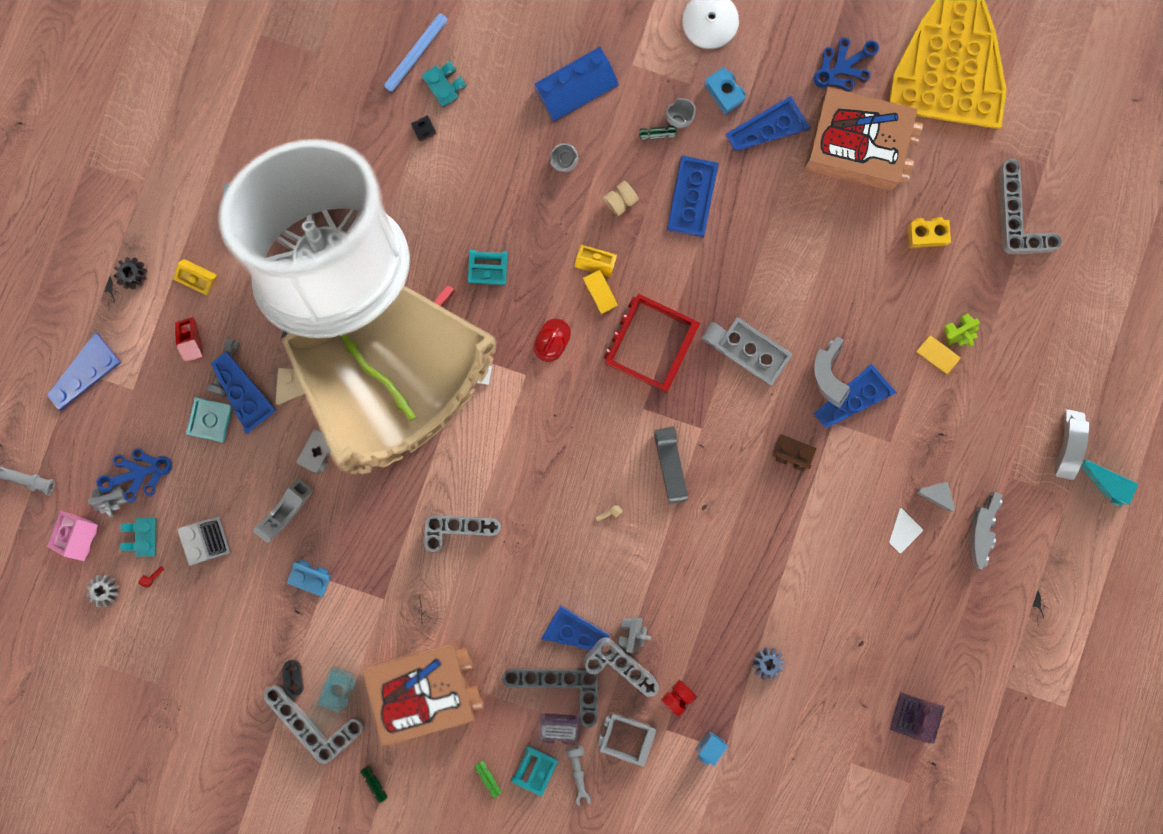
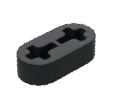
(298, 678)

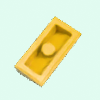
(594, 259)
(194, 276)
(938, 354)

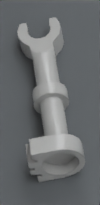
(230, 346)
(574, 753)

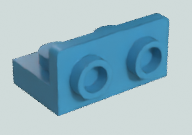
(309, 578)

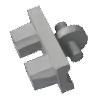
(109, 502)
(636, 635)

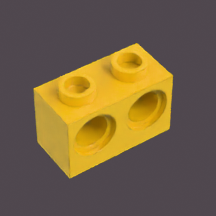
(929, 237)

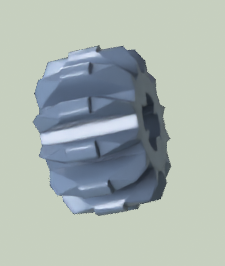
(762, 667)

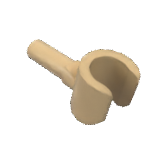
(615, 511)

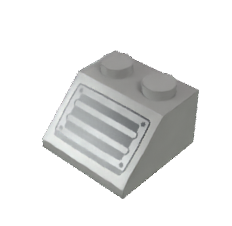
(204, 541)

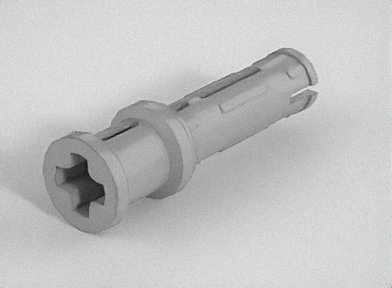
(32, 482)

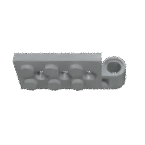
(719, 340)

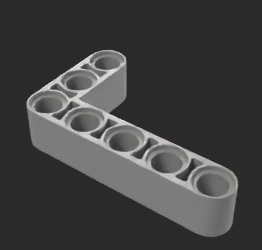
(1016, 216)
(310, 728)

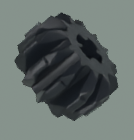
(128, 280)

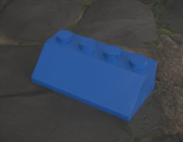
(576, 84)

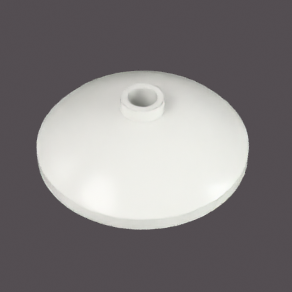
(710, 32)

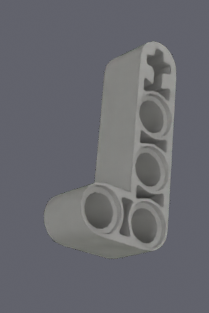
(463, 528)
(624, 669)

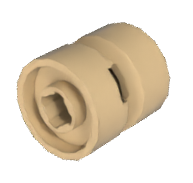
(621, 198)

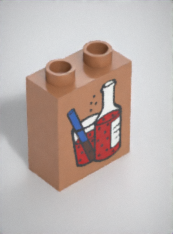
(863, 139)
(422, 693)

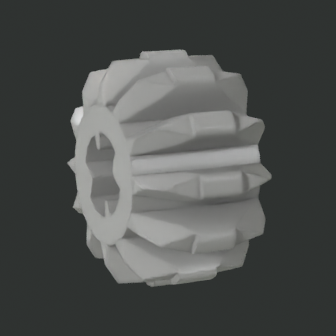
(109, 588)

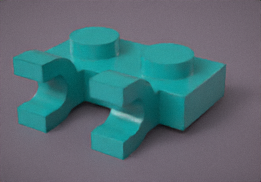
(440, 86)
(145, 537)

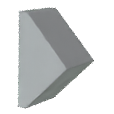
(939, 495)

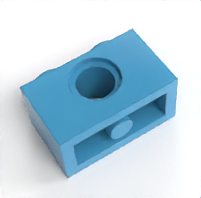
(725, 101)
(711, 748)

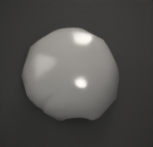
(681, 113)
(564, 157)

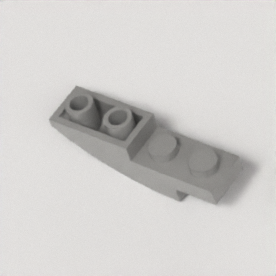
(980, 537)

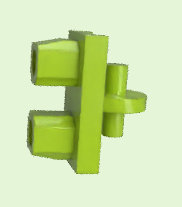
(964, 334)

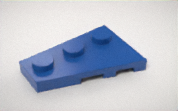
(573, 630)

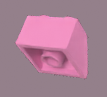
(72, 536)

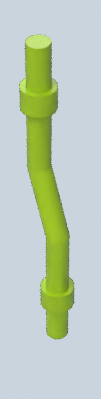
(401, 402)

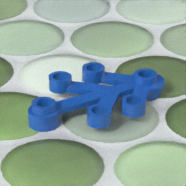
(843, 66)
(137, 474)

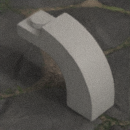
(829, 386)
(1073, 446)
(284, 512)

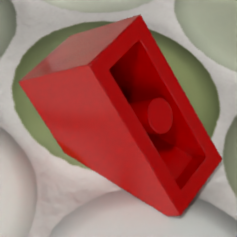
(188, 339)

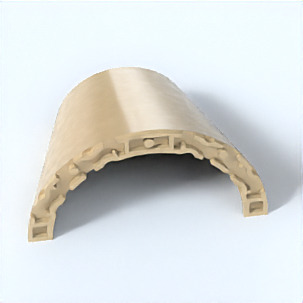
(425, 354)

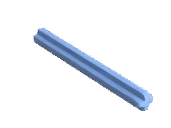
(415, 52)

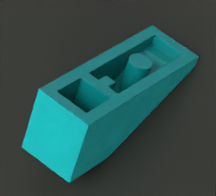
(1111, 485)

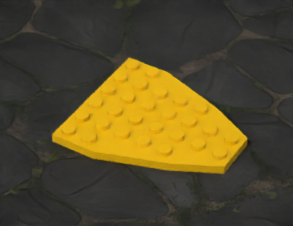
(953, 66)

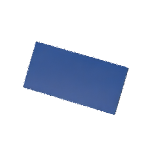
(692, 196)

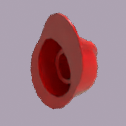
(552, 340)

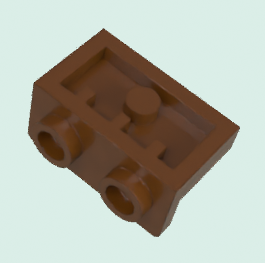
(793, 452)

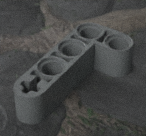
(670, 464)

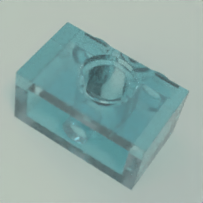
(328, 698)

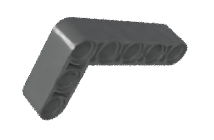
(559, 673)

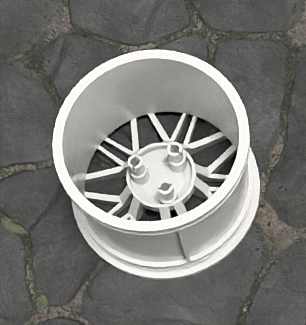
(332, 275)

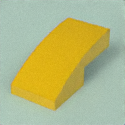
(600, 291)

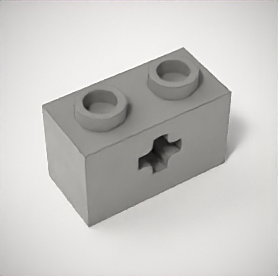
(308, 455)

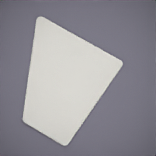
(904, 531)

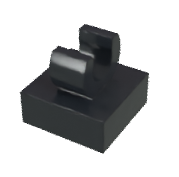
(423, 128)

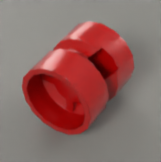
(678, 698)

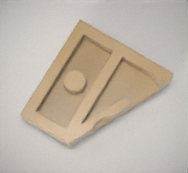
(288, 386)

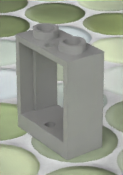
(646, 744)

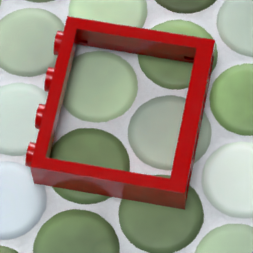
(626, 320)

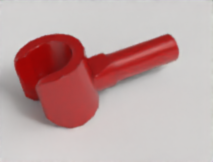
(147, 581)

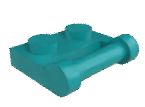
(485, 273)
(540, 773)

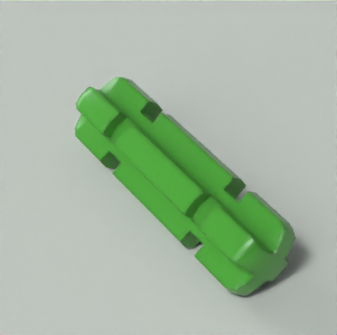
(487, 779)

